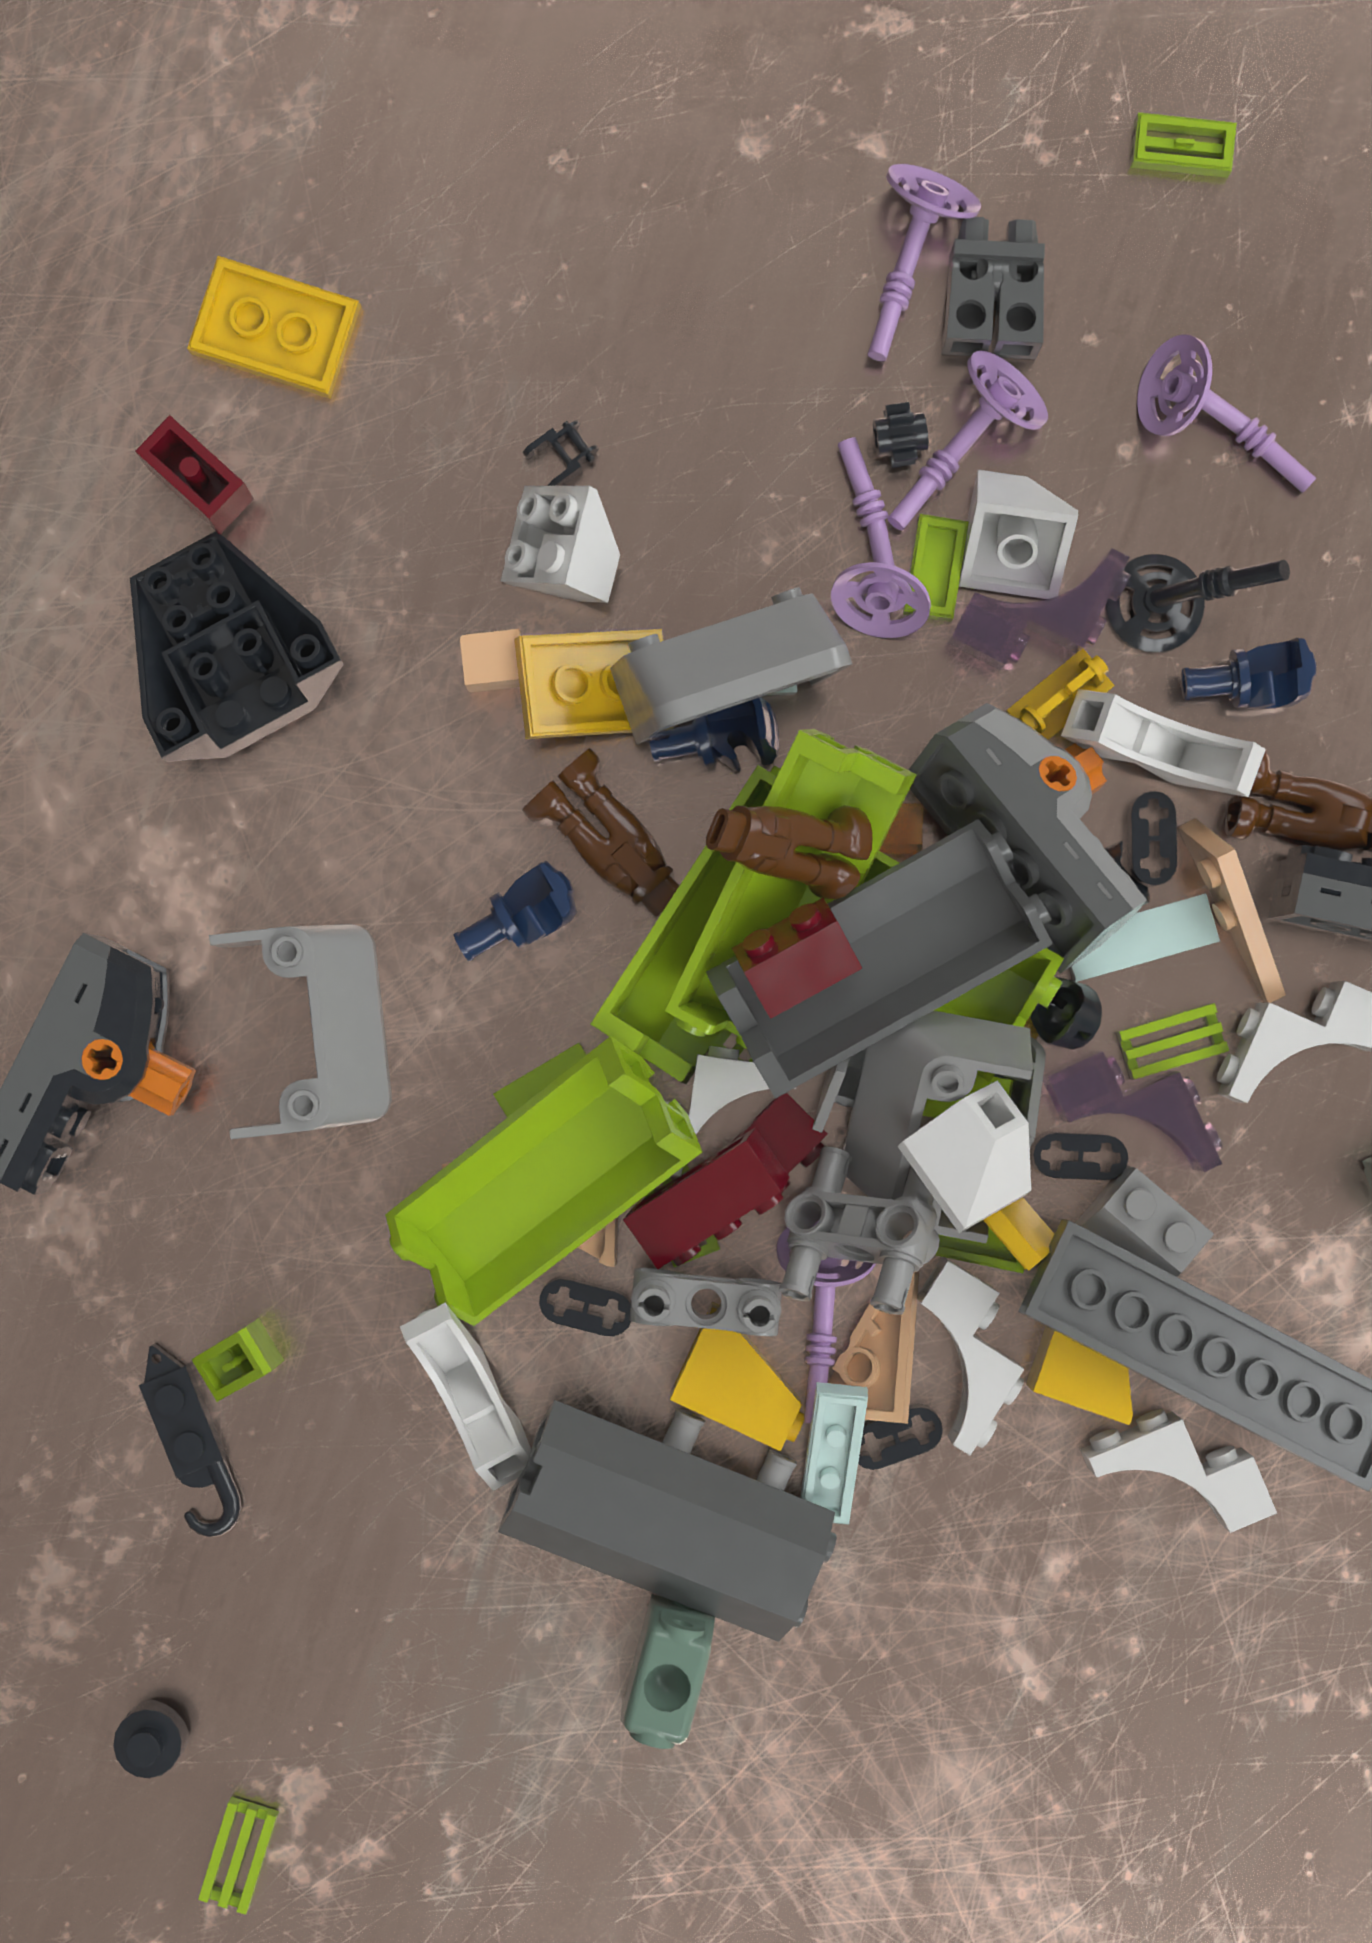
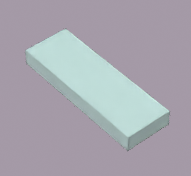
(1152, 936)
(834, 1447)

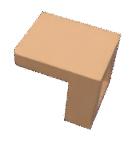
(490, 660)

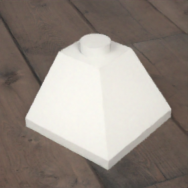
(1016, 537)

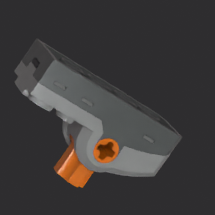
(1034, 796)

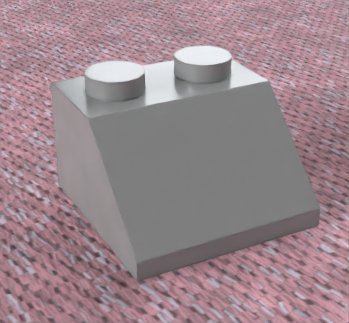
(1146, 1222)

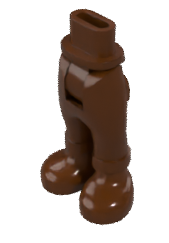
(1337, 818)
(767, 837)
(625, 859)

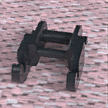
(553, 439)

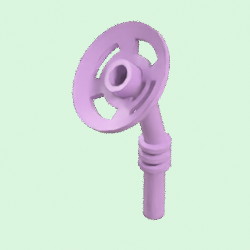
(928, 203)
(1007, 392)
(1195, 392)
(885, 583)
(829, 1276)

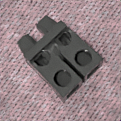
(999, 273)

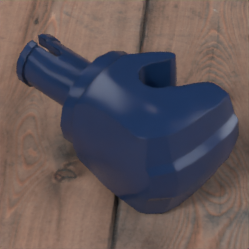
(1257, 679)
(720, 733)
(526, 913)

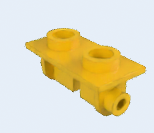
(1050, 702)

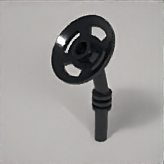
(1180, 587)

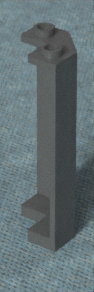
(922, 941)
(669, 1522)

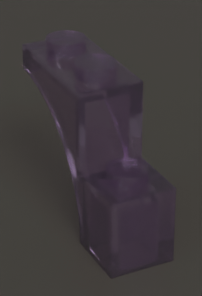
(995, 628)
(1167, 1102)

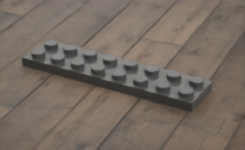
(1205, 1351)

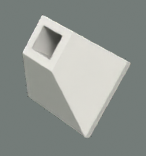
(562, 544)
(973, 1156)

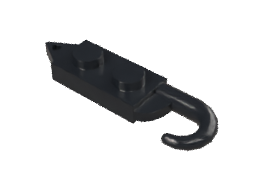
(189, 1437)

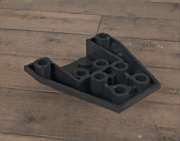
(223, 652)

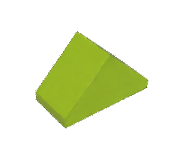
(238, 1360)

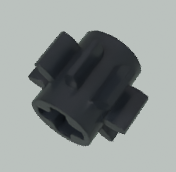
(900, 434)

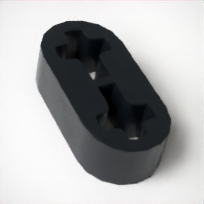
(1164, 838)
(1079, 1144)
(583, 1318)
(902, 1447)

